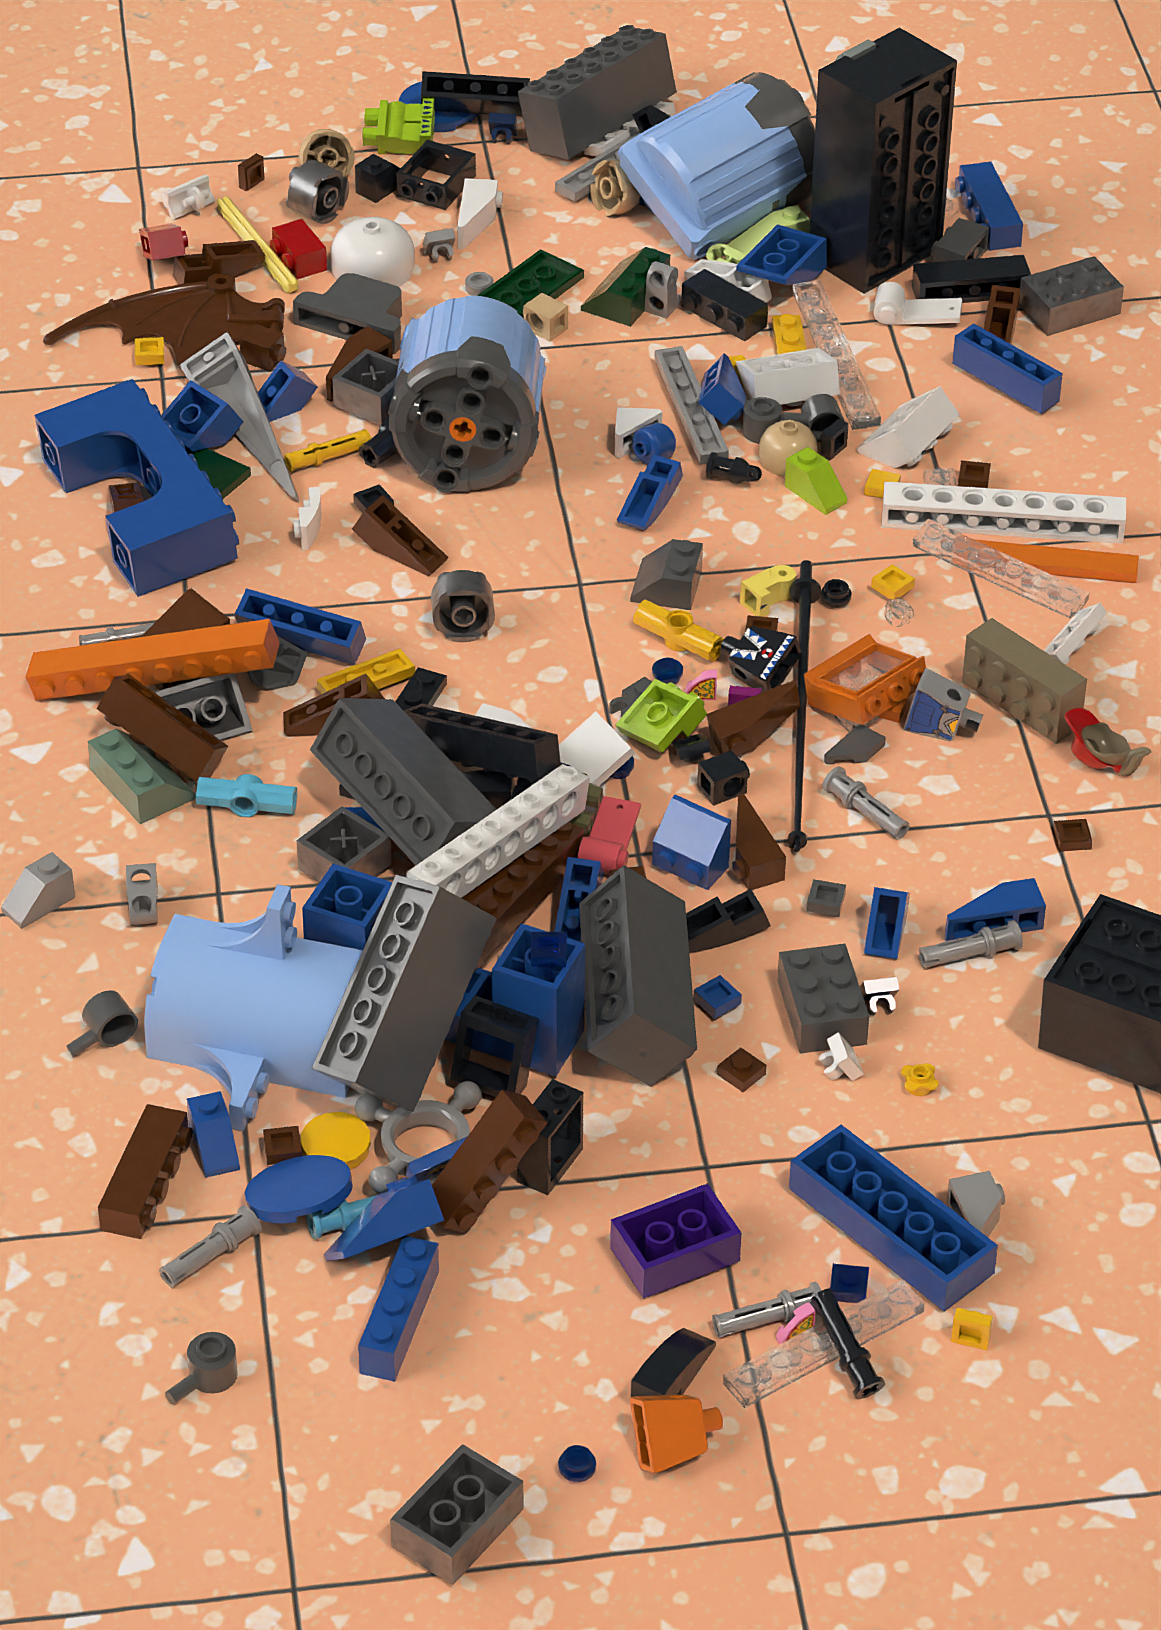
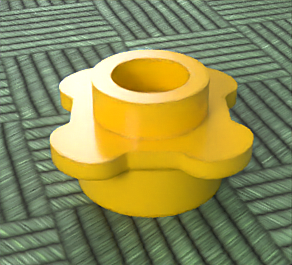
(920, 1079)

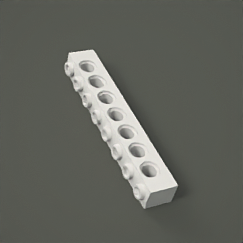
(1005, 512)
(506, 833)

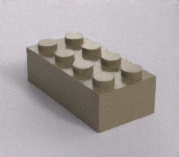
(1022, 679)

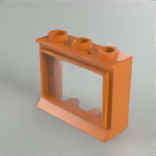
(863, 680)

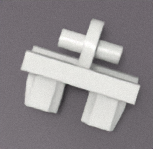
(188, 197)

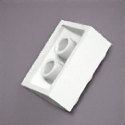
(790, 376)
(911, 430)

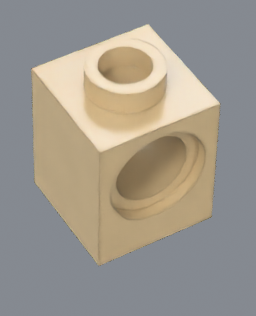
(546, 316)

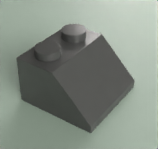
(670, 575)

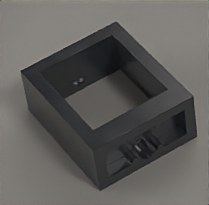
(432, 157)
(515, 1028)
(558, 1140)

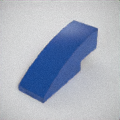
(651, 492)

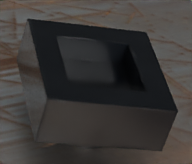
(834, 439)
(367, 497)
(691, 747)

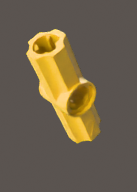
(678, 630)

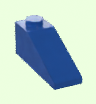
(722, 391)
(579, 881)
(1006, 902)

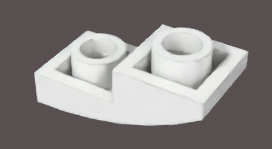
(309, 519)

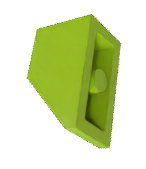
(814, 480)

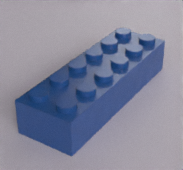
(893, 1217)

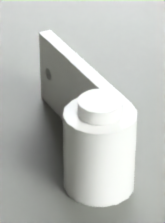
(894, 309)

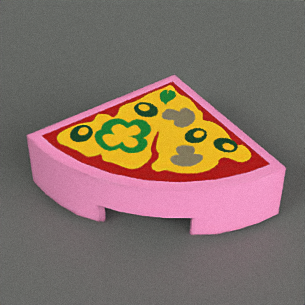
(704, 685)
(801, 1322)

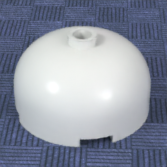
(374, 250)

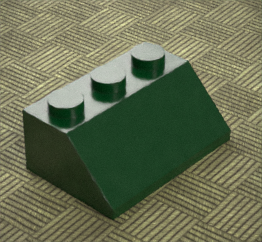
(624, 289)

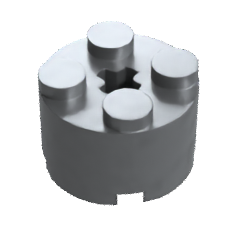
(317, 190)
(462, 605)

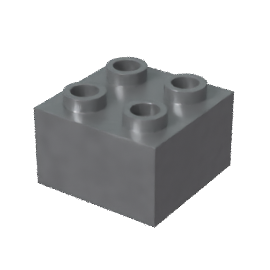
(366, 386)
(345, 841)

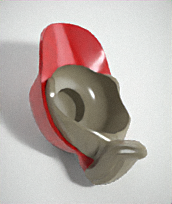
(1100, 746)

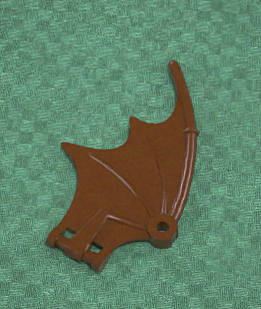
(183, 314)

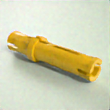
(317, 453)

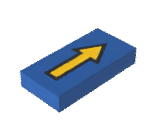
(433, 1162)

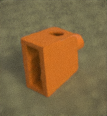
(671, 1429)

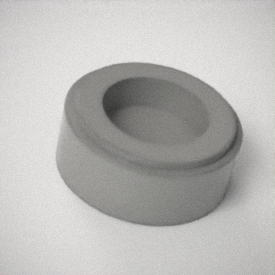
(477, 282)

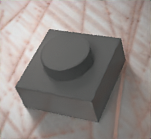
(826, 897)

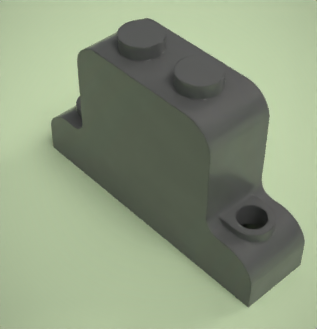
(350, 307)

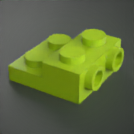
(661, 715)

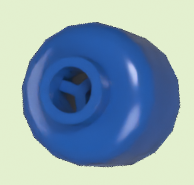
(655, 440)

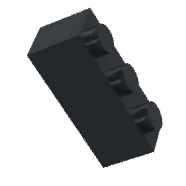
(724, 305)

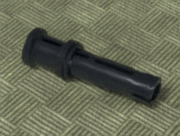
(854, 1358)

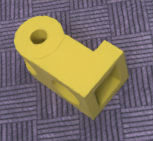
(767, 589)

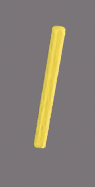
(248, 232)

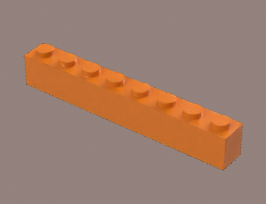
(154, 659)

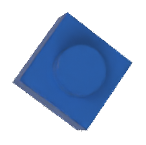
(717, 996)

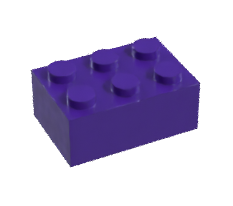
(675, 1240)

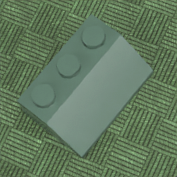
(136, 776)

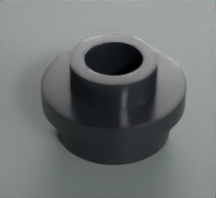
(836, 593)

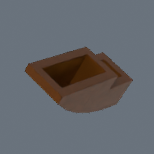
(218, 258)
(1002, 312)

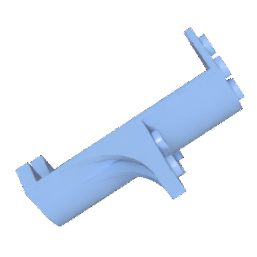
(247, 1003)

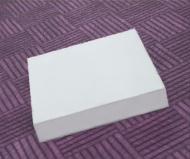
(595, 749)

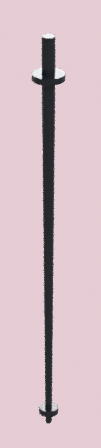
(805, 592)

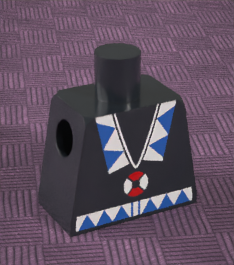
(762, 657)

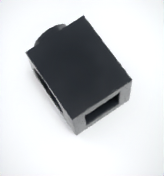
(722, 777)

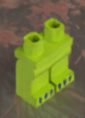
(399, 125)

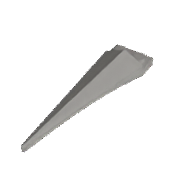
(226, 375)

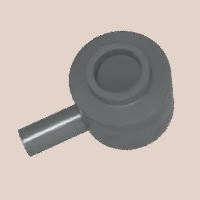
(816, 413)
(758, 416)
(109, 1022)
(210, 1366)

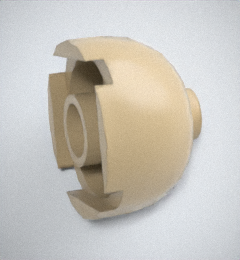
(328, 148)
(612, 189)
(781, 442)

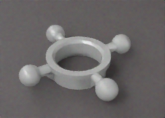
(426, 1113)

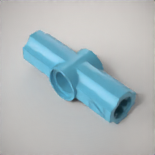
(246, 795)

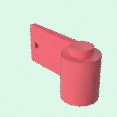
(611, 833)

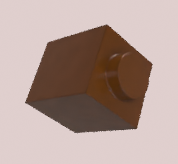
(262, 347)

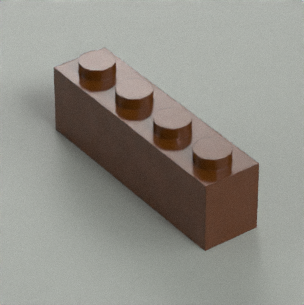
(161, 728)
(486, 1159)
(144, 1171)

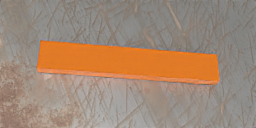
(1073, 561)

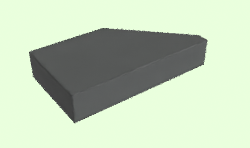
(856, 745)

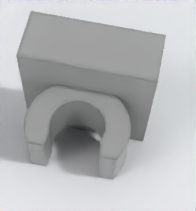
(439, 241)

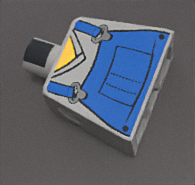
(940, 708)

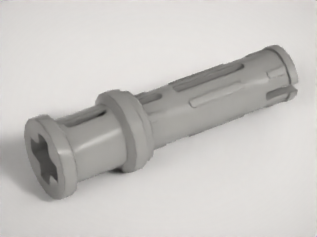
(856, 796)
(986, 942)
(223, 1238)
(764, 1312)

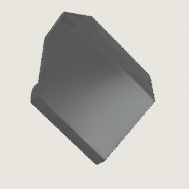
(285, 671)

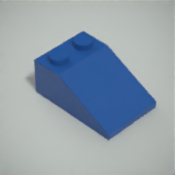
(786, 256)
(390, 1215)

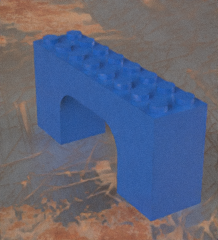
(123, 434)
(346, 909)

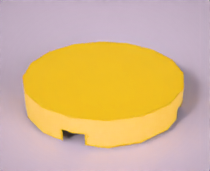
(337, 1136)

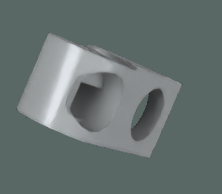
(661, 287)
(142, 894)

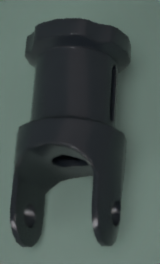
(737, 471)

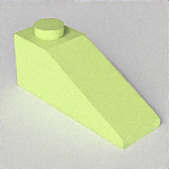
(789, 217)

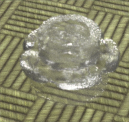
(898, 612)

